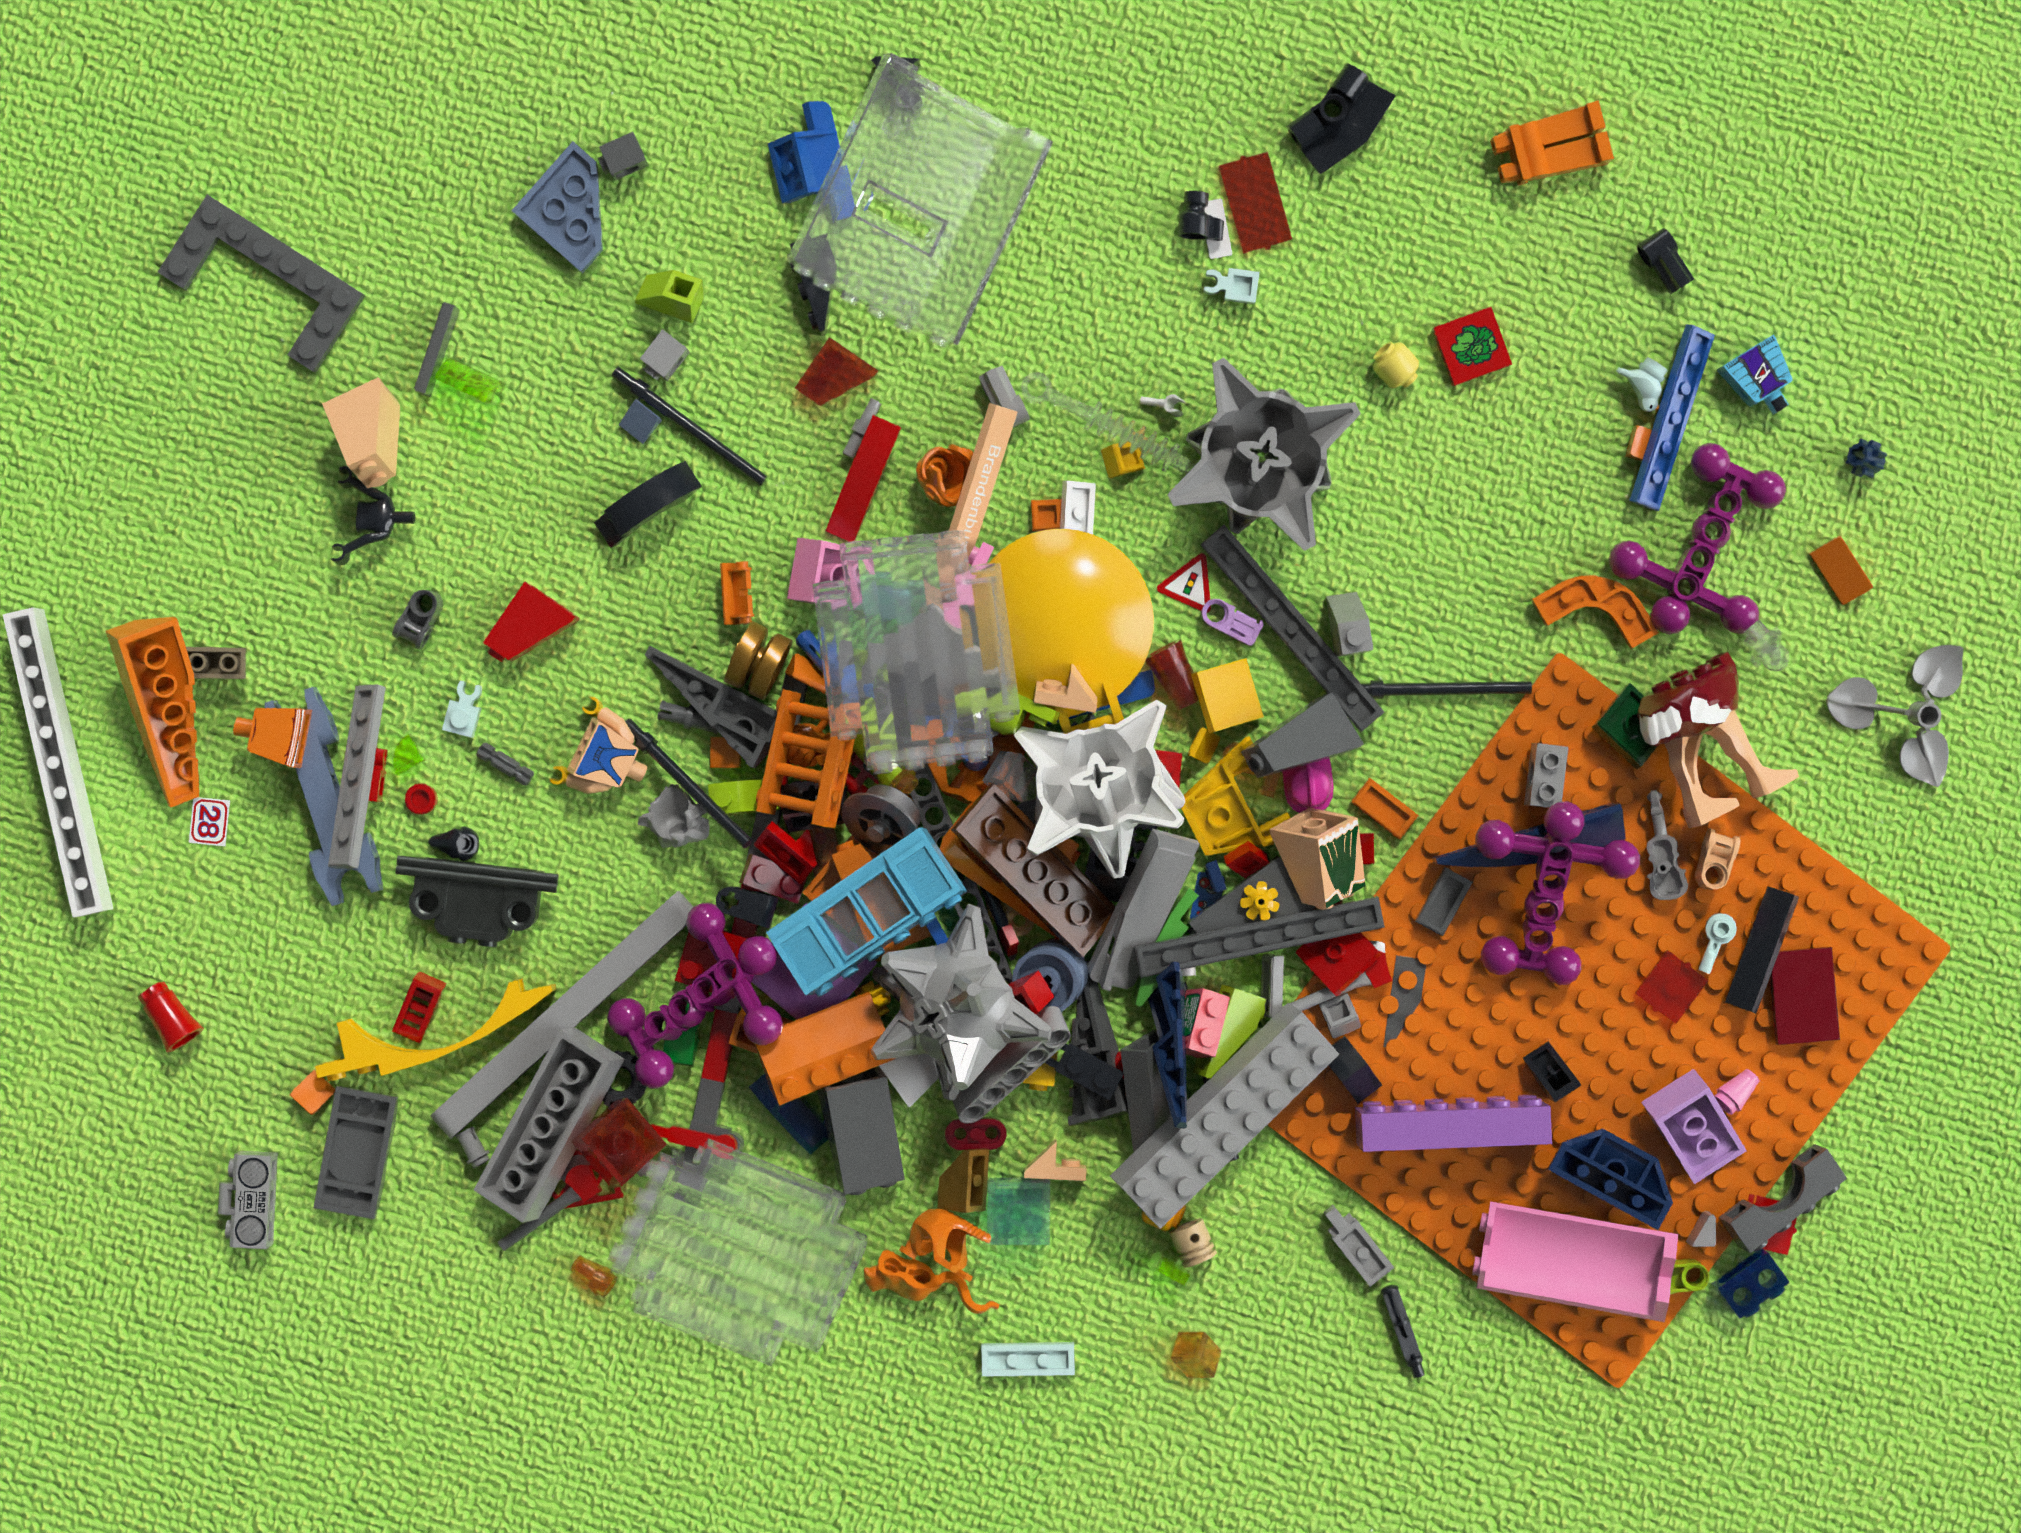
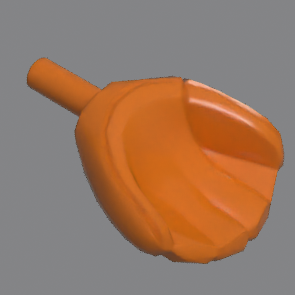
(802, 756)

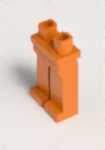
(1528, 143)

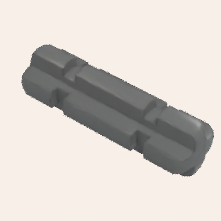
(505, 764)

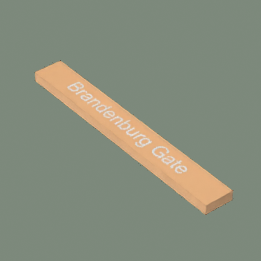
(983, 472)

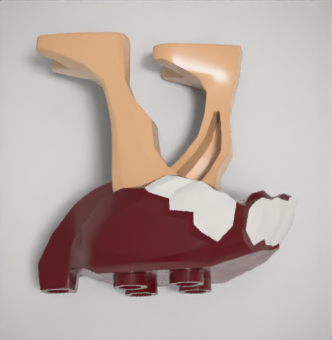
(1697, 705)

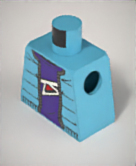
(1759, 375)

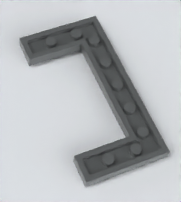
(216, 222)

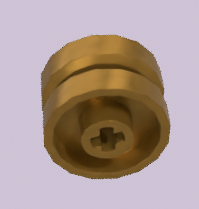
(752, 658)

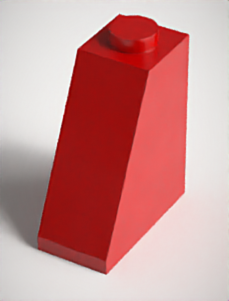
(527, 623)

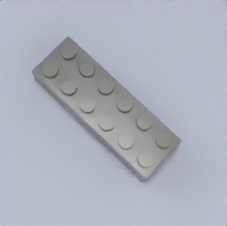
(546, 1121)

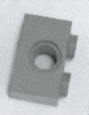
(1545, 775)

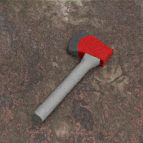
(1375, 975)

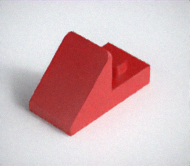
(792, 856)

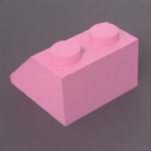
(813, 563)

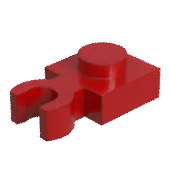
(378, 775)

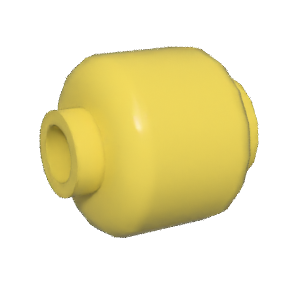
(1396, 365)

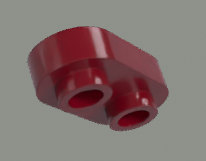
(976, 1134)

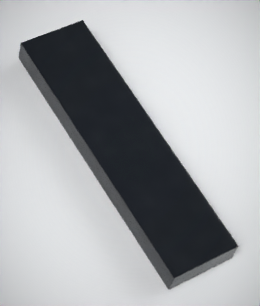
(1762, 949)

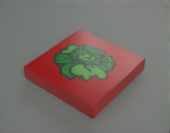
(1472, 346)

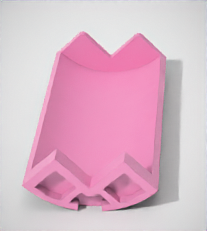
(1576, 1261)

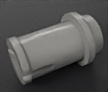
(473, 1147)

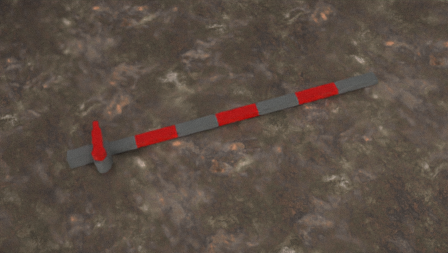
(719, 1051)

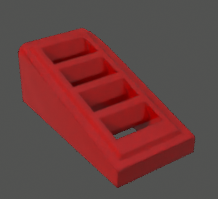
(429, 984)

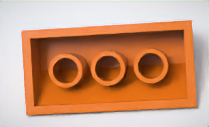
(822, 1048)

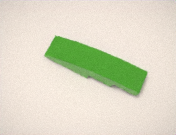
(1171, 929)

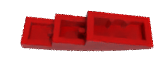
(863, 479)

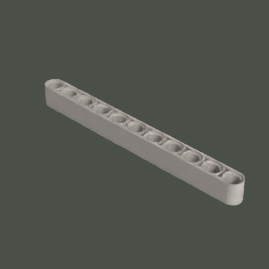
(563, 1014)

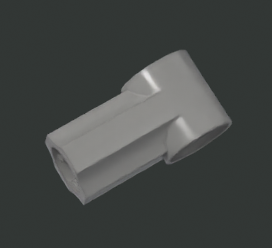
(1001, 393)

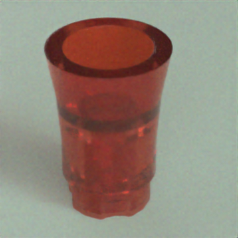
(1174, 673)

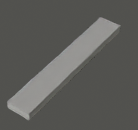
(356, 777)

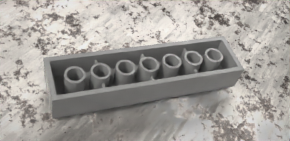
(1225, 1115)

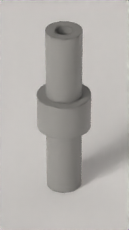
(860, 427)

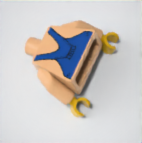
(602, 755)

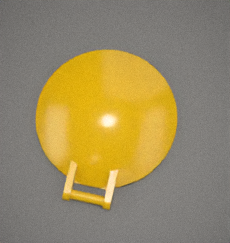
(1075, 605)

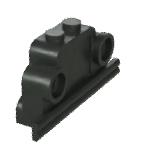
(475, 897)

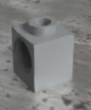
(663, 356)

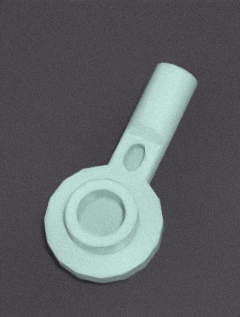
(1719, 930)

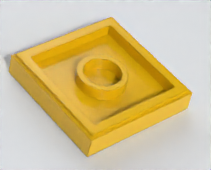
(1227, 695)

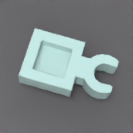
(1238, 285)
(462, 715)

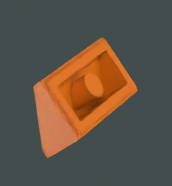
(1841, 570)
(805, 672)

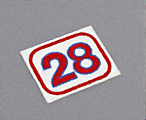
(209, 821)

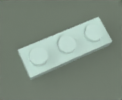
(1028, 1359)

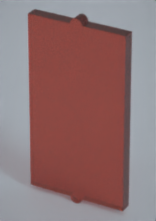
(1255, 202)

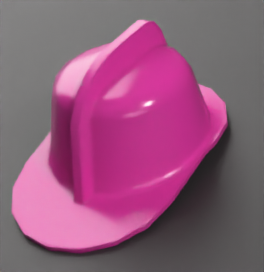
(1309, 786)

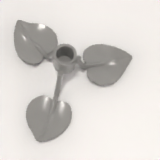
(1940, 674)

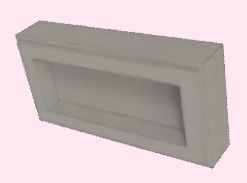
(1272, 983)

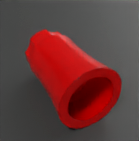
(169, 1016)

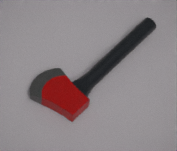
(1005, 930)

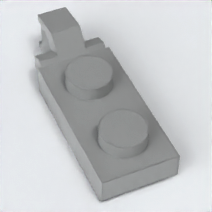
(1358, 1246)

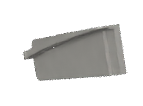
(1142, 907)

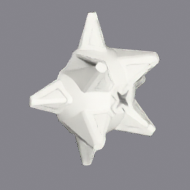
(1101, 785)

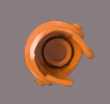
(943, 473)

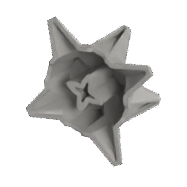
(1294, 450)
(953, 1006)

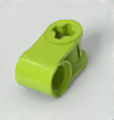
(1678, 1279)

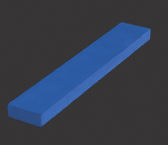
(1672, 417)

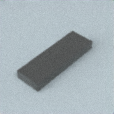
(436, 349)
(1407, 998)

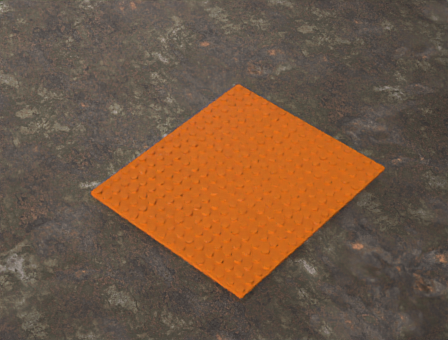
(1480, 1025)

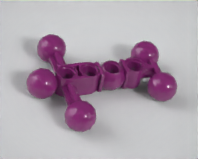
(1630, 560)
(1563, 823)
(761, 1023)

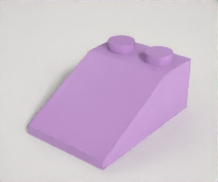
(1694, 1126)

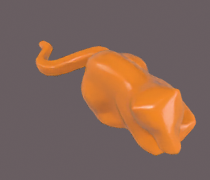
(916, 1280)

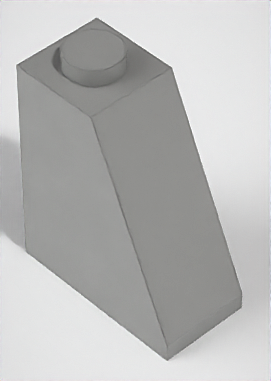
(1349, 625)

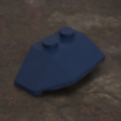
(1615, 1174)

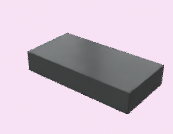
(1443, 901)

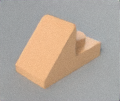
(1074, 696)
(1045, 1166)

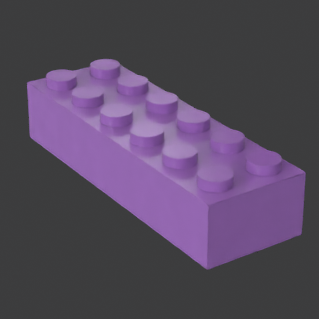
(1453, 1124)

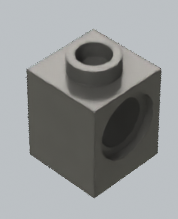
(622, 156)

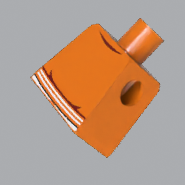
(276, 734)

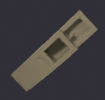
(218, 662)

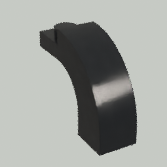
(646, 502)

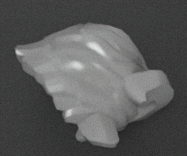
(675, 818)

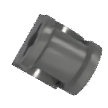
(417, 619)

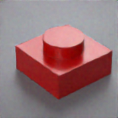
(1246, 859)

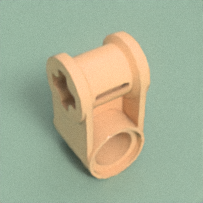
(1717, 857)

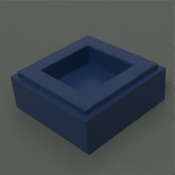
(1214, 876)

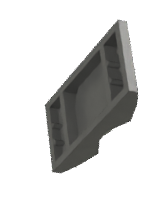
(356, 1152)

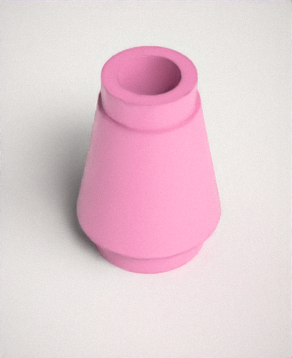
(1736, 1091)

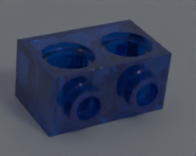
(1746, 1276)

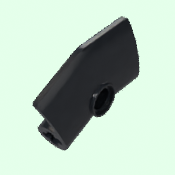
(1330, 139)

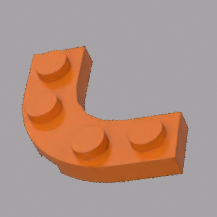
(1602, 594)

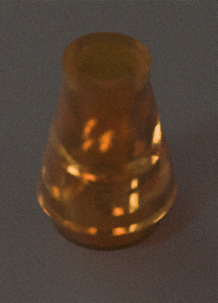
(594, 1276)

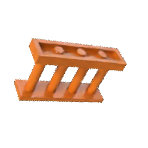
(830, 778)

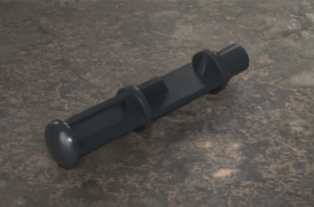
(1403, 1330)

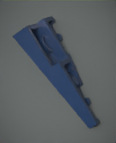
(1168, 1012)

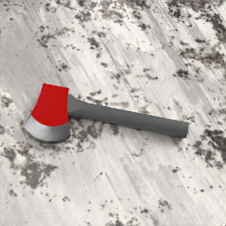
(582, 1187)

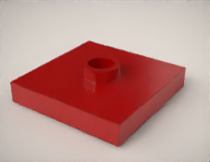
(1339, 960)

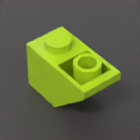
(672, 294)

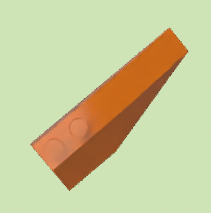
(160, 695)

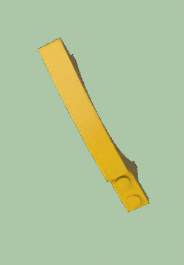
(364, 1050)

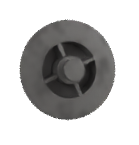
(880, 817)

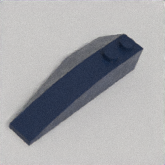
(1600, 828)

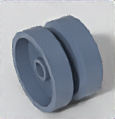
(1055, 960)

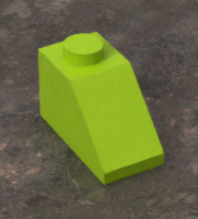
(736, 796)

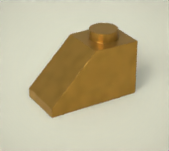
(965, 1182)

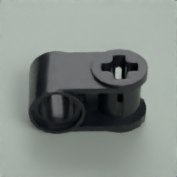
(752, 906)

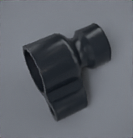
(1195, 222)

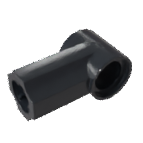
(1661, 254)

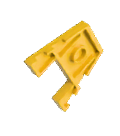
(1219, 811)

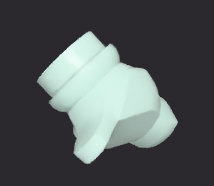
(1646, 383)

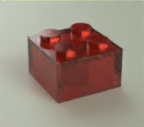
(619, 1142)

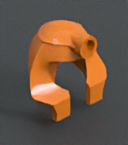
(939, 1231)

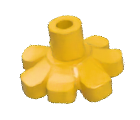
(1253, 897)

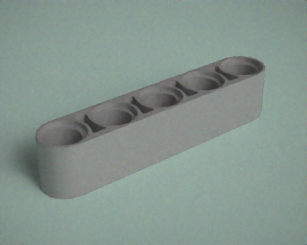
(1010, 1069)

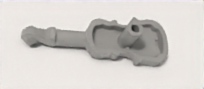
(1667, 878)

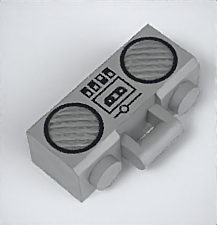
(255, 1198)

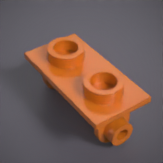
(735, 597)

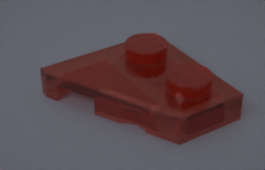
(833, 374)

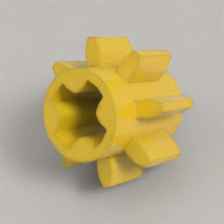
(879, 995)

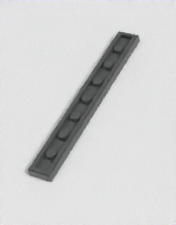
(1291, 627)
(1260, 936)

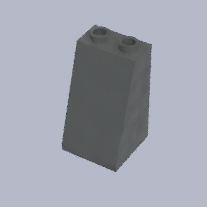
(862, 1132)

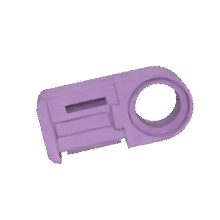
(1234, 624)

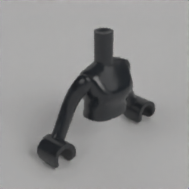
(371, 517)

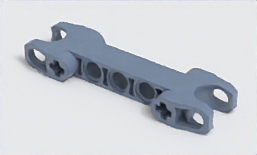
(322, 794)

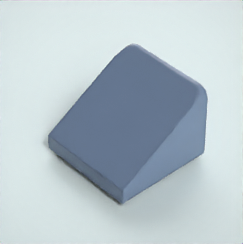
(640, 421)

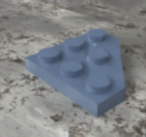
(566, 207)

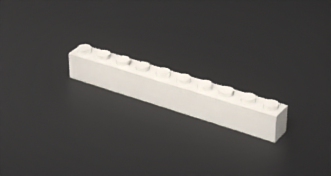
(58, 762)

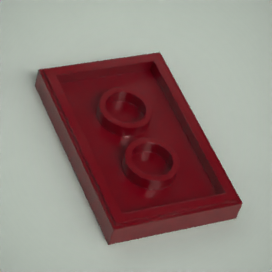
(1804, 996)

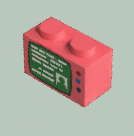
(1204, 1021)

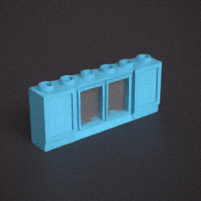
(867, 912)

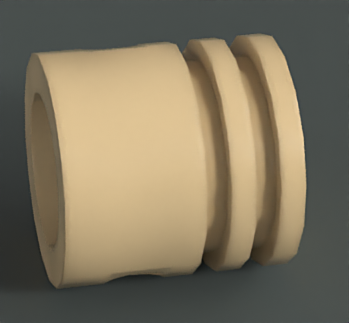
(1193, 1249)

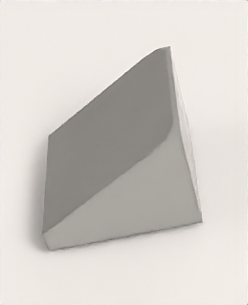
(1340, 1015)
(1704, 1231)

